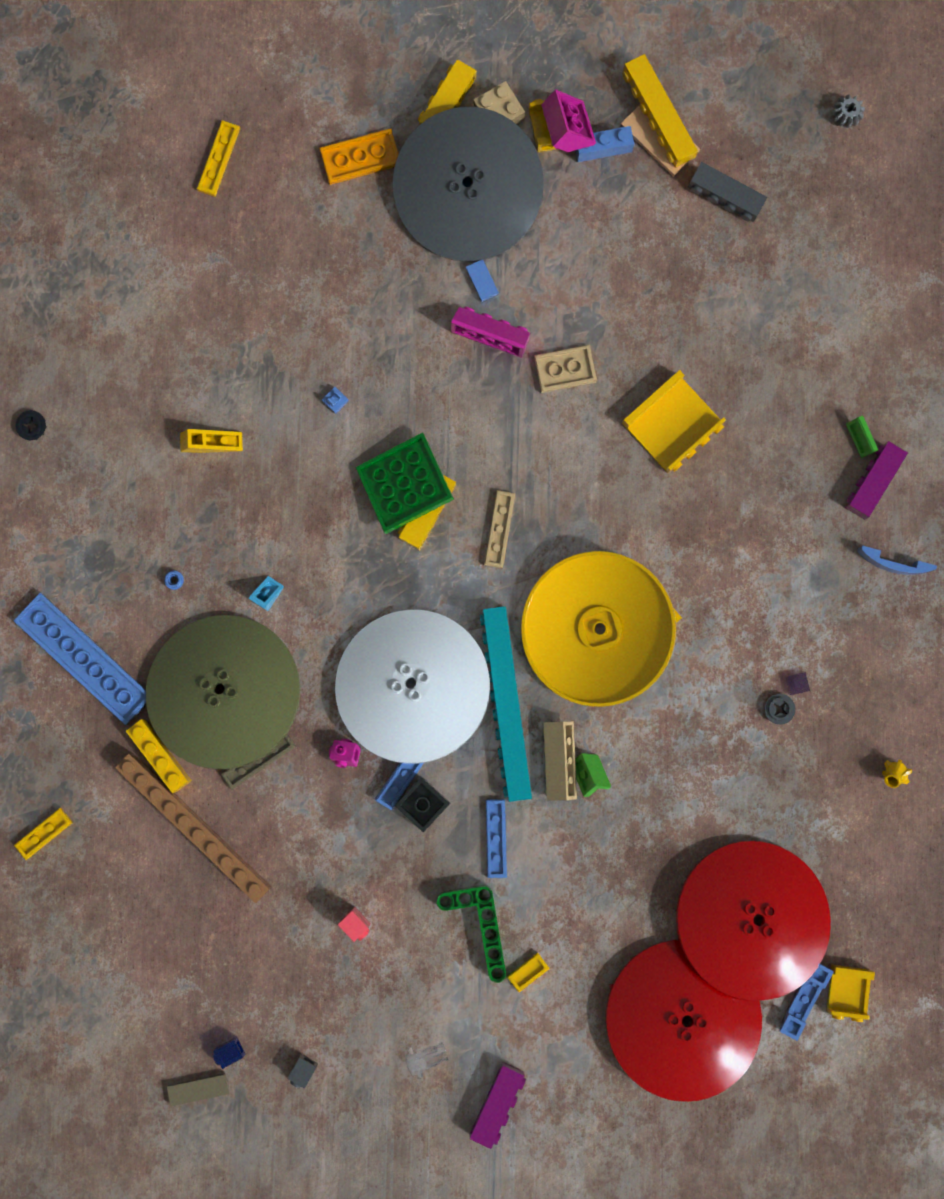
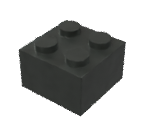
(422, 804)

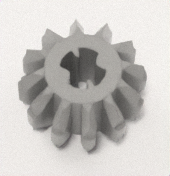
(855, 108)

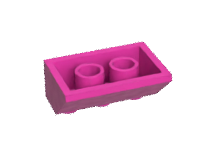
(567, 122)

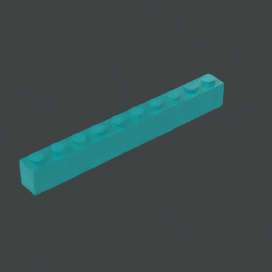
(507, 704)

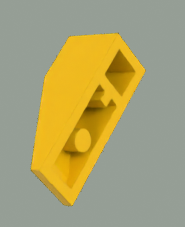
(210, 441)

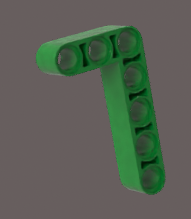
(482, 904)

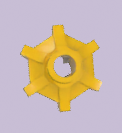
(896, 774)

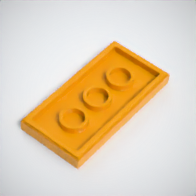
(359, 156)

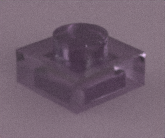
(797, 683)

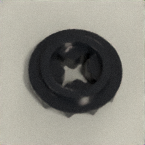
(26, 418)

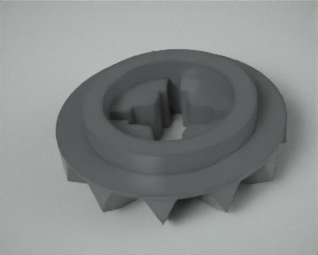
(788, 708)

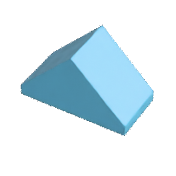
(266, 593)

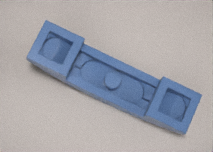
(873, 557)
(804, 1001)

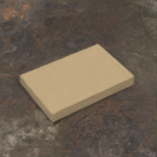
(565, 368)

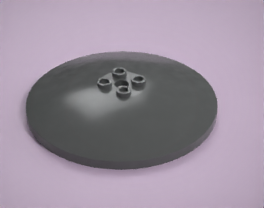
(476, 219)

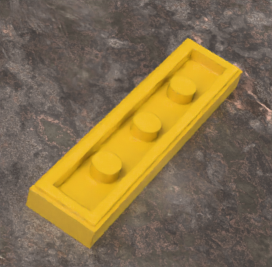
(218, 158)

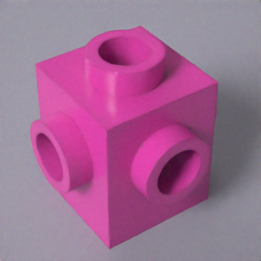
(344, 753)

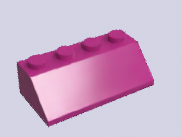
(490, 331)

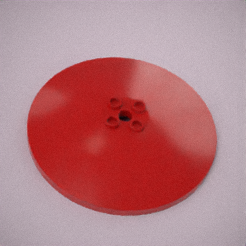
(718, 924)
(649, 1034)

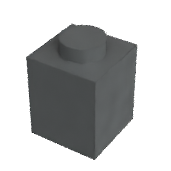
(302, 1071)

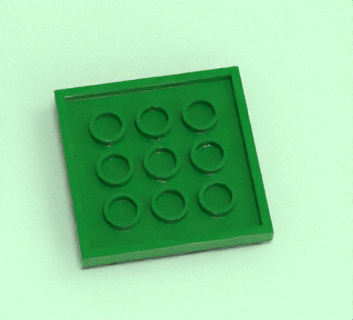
(404, 483)

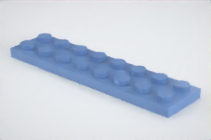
(82, 658)

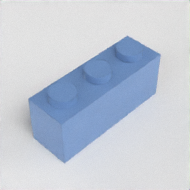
(608, 144)

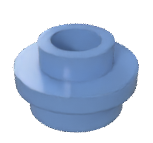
(169, 576)

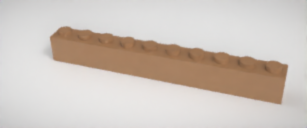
(193, 827)

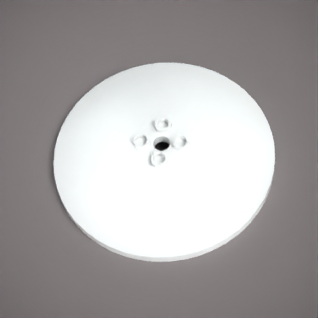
(417, 721)

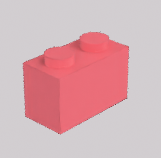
(355, 925)

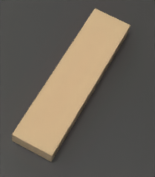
(499, 529)

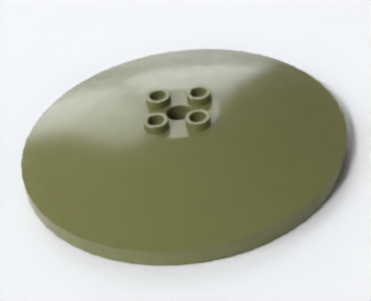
(249, 714)

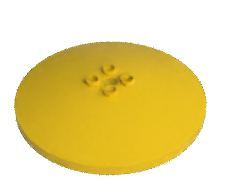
(563, 638)

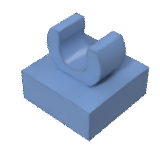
(335, 400)

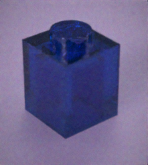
(228, 1053)

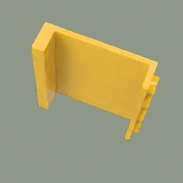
(673, 423)

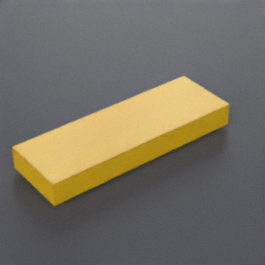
(43, 833)

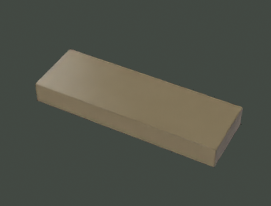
(198, 1089)

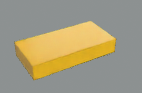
(528, 972)

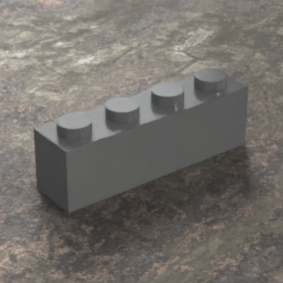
(727, 192)

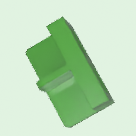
(590, 774)

